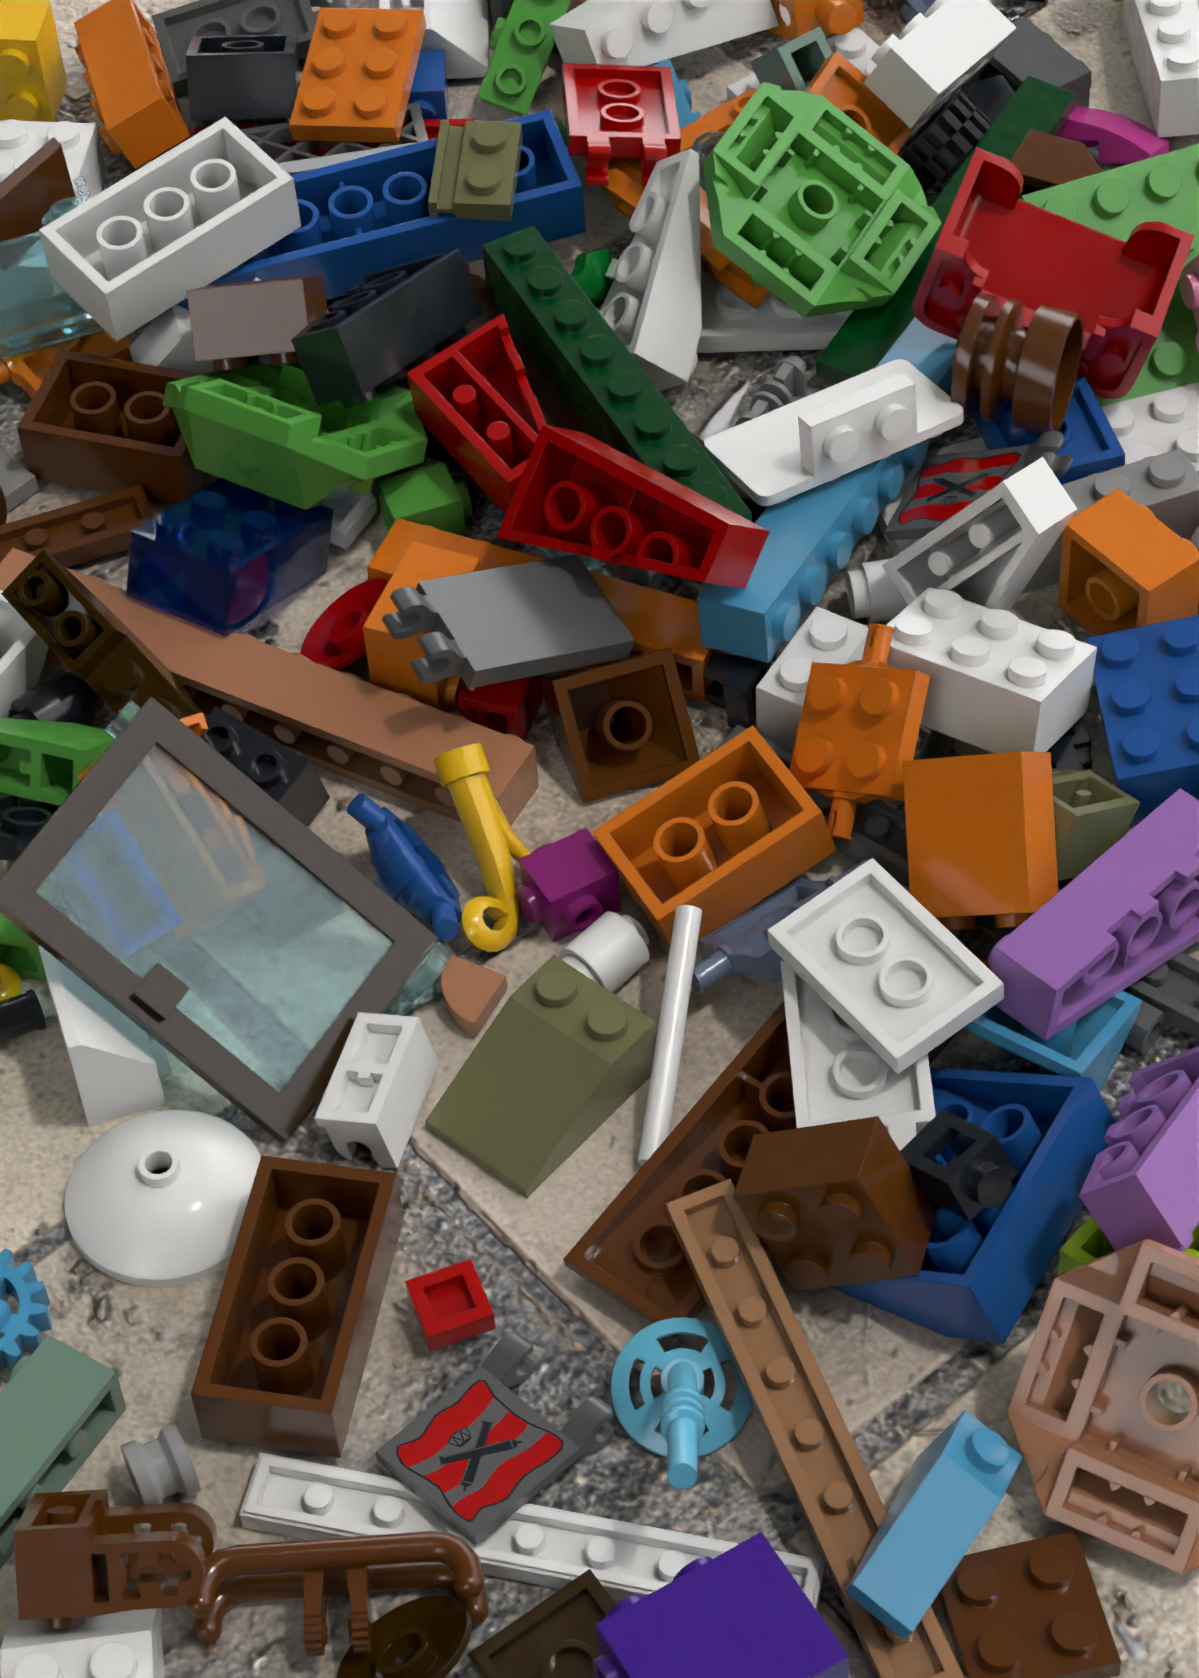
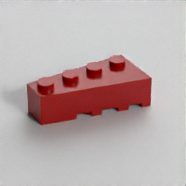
(617, 510)

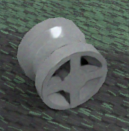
(160, 1467)

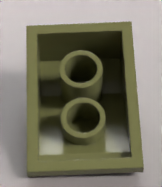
(545, 1076)

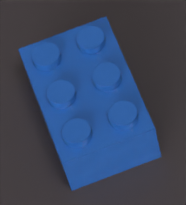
(1150, 709)

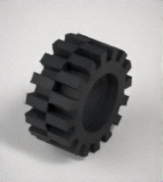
(944, 139)

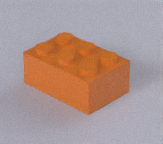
(716, 836)

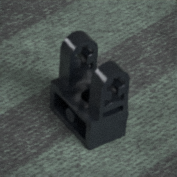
(270, 765)

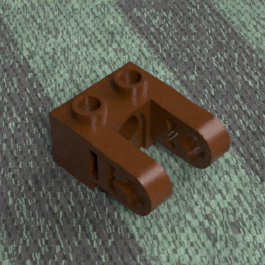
(82, 1554)

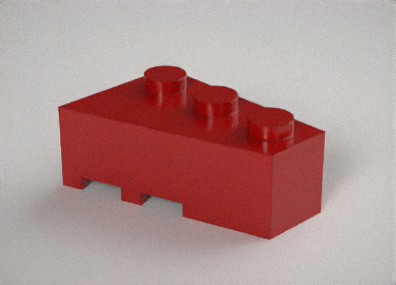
(481, 407)

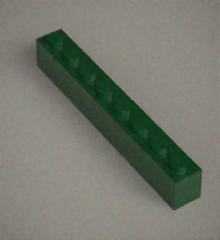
(593, 366)

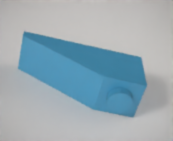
(933, 1522)

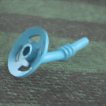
(681, 1406)

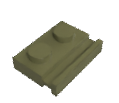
(476, 170)

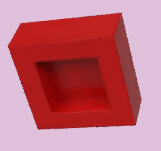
(450, 1305)

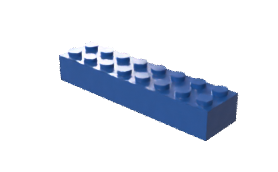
(377, 212)

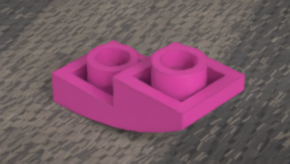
(1117, 137)

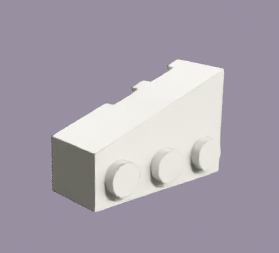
(936, 56)

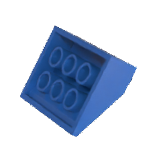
(987, 1268)

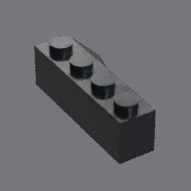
(386, 327)

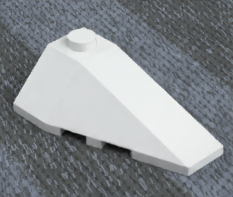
(658, 276)

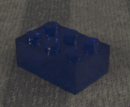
(227, 555)

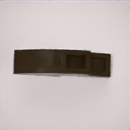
(93, 639)

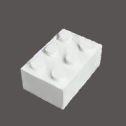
(991, 673)

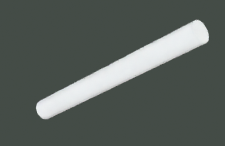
(670, 1030)

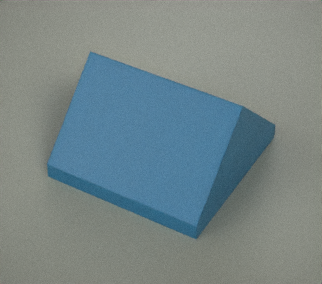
(1079, 1050)

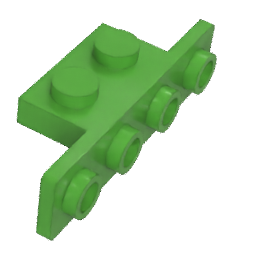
(520, 54)

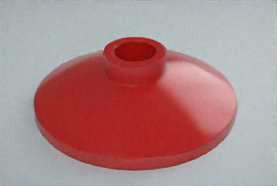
(338, 633)

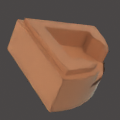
(471, 993)

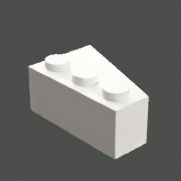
(991, 544)

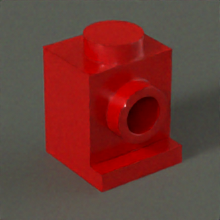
(503, 706)

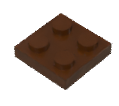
(1029, 1613)

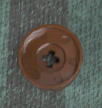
(1004, 361)

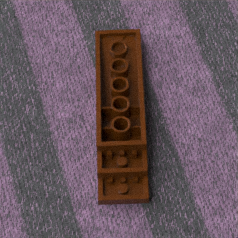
(632, 1243)

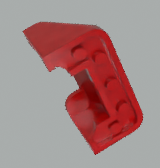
(1041, 258)

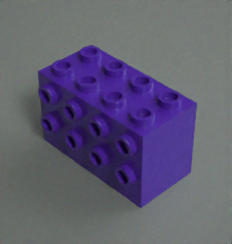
(721, 1621)

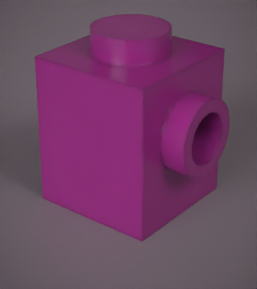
(568, 885)

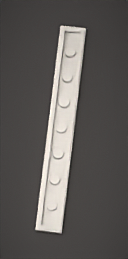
(529, 1547)

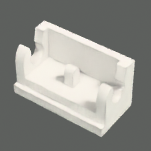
(378, 1087)

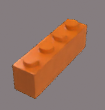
(129, 82)

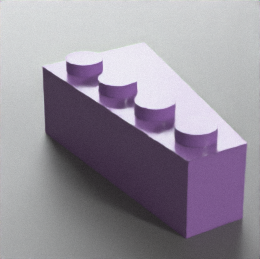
(1106, 924)
(1151, 1169)

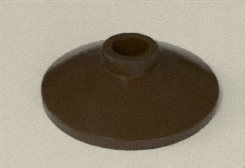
(413, 1641)

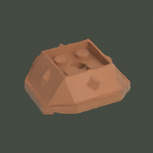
(1092, 1410)

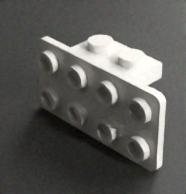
(833, 432)

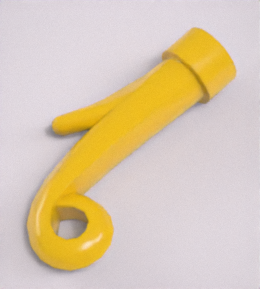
(492, 843)

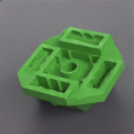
(814, 204)
(272, 437)

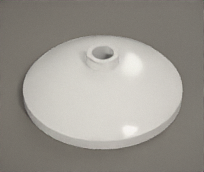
(169, 1223)

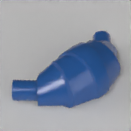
(408, 868)

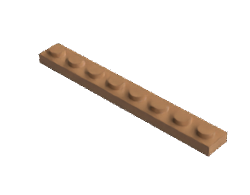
(798, 1416)

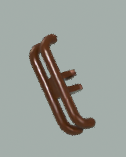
(333, 1568)

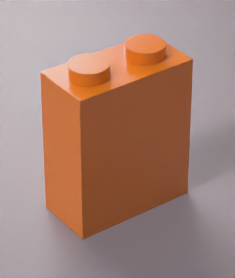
(981, 836)

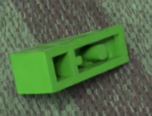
(46, 757)

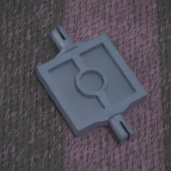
(744, 942)

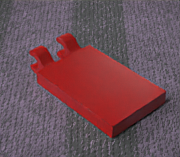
(619, 114)

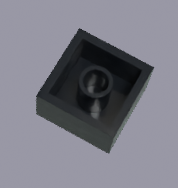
(243, 77)

